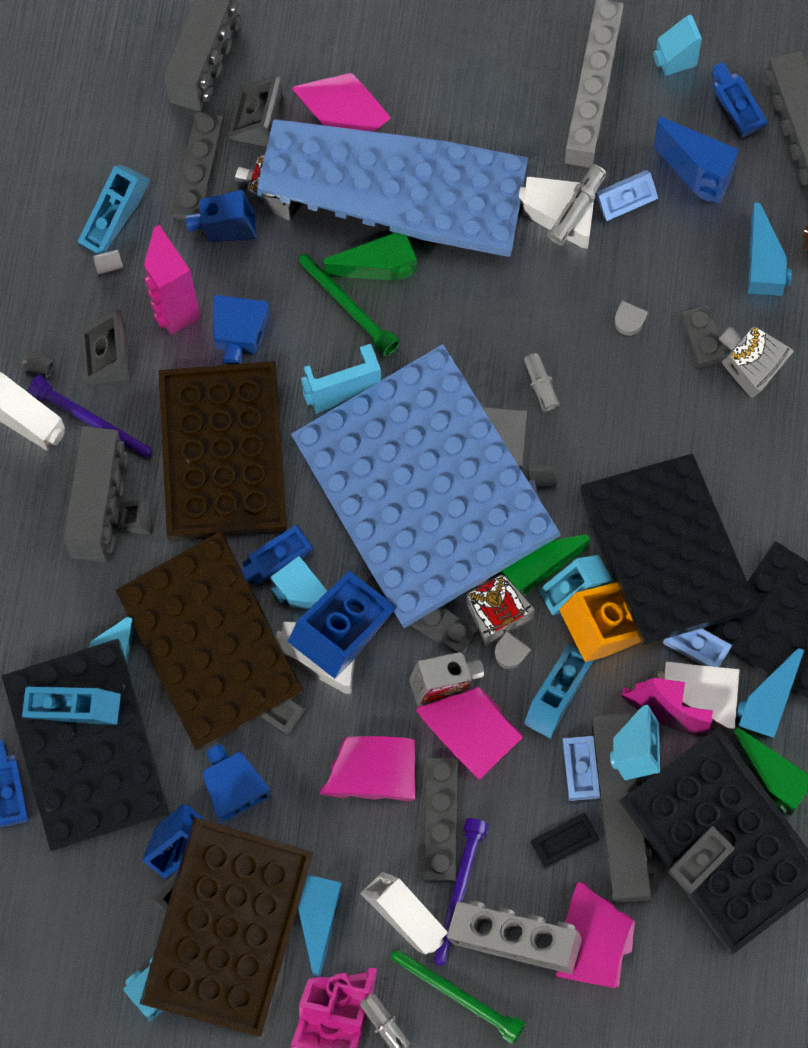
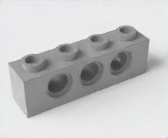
(558, 956)

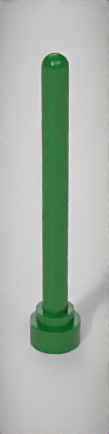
(385, 341)
(508, 1027)

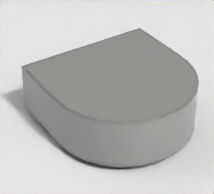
(629, 319)
(510, 652)

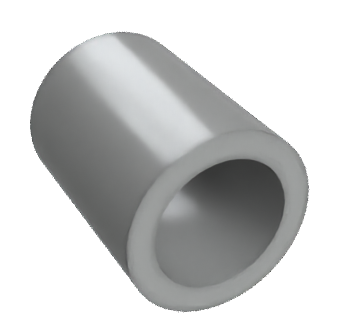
(108, 261)

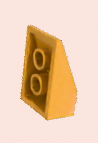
(599, 622)

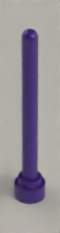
(42, 390)
(475, 832)

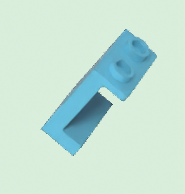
(343, 385)

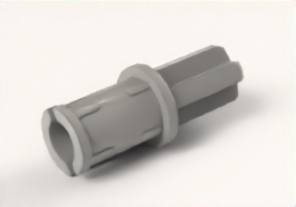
(541, 383)
(383, 1022)

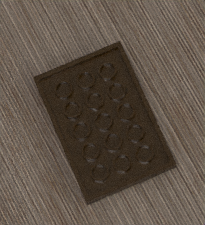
(222, 450)
(209, 641)
(226, 927)

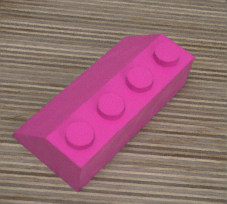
(169, 284)

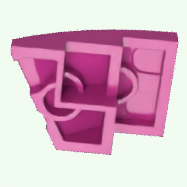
(342, 103)
(666, 701)
(471, 728)
(373, 769)
(605, 938)
(332, 1011)

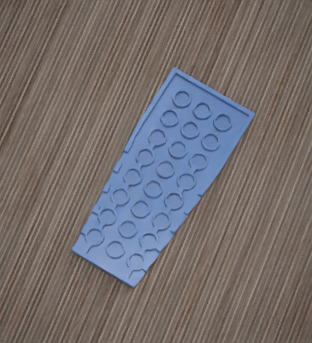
(404, 182)

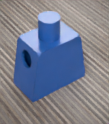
(224, 218)
(238, 326)
(233, 784)
(170, 832)

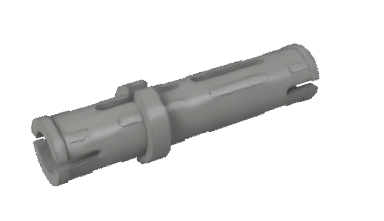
(582, 196)

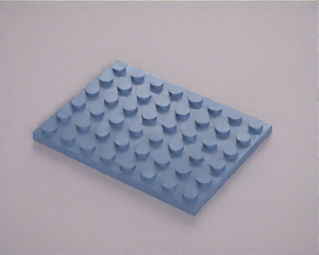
(425, 485)

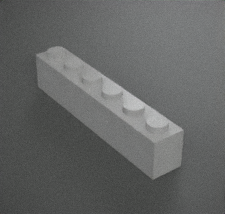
(594, 83)

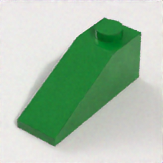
(377, 260)
(544, 562)
(779, 777)

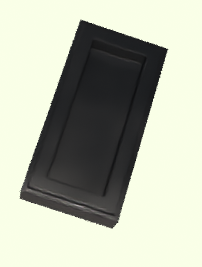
(564, 841)

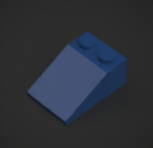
(698, 159)
(340, 624)

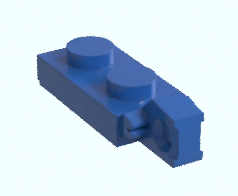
(737, 101)
(276, 555)
(12, 798)

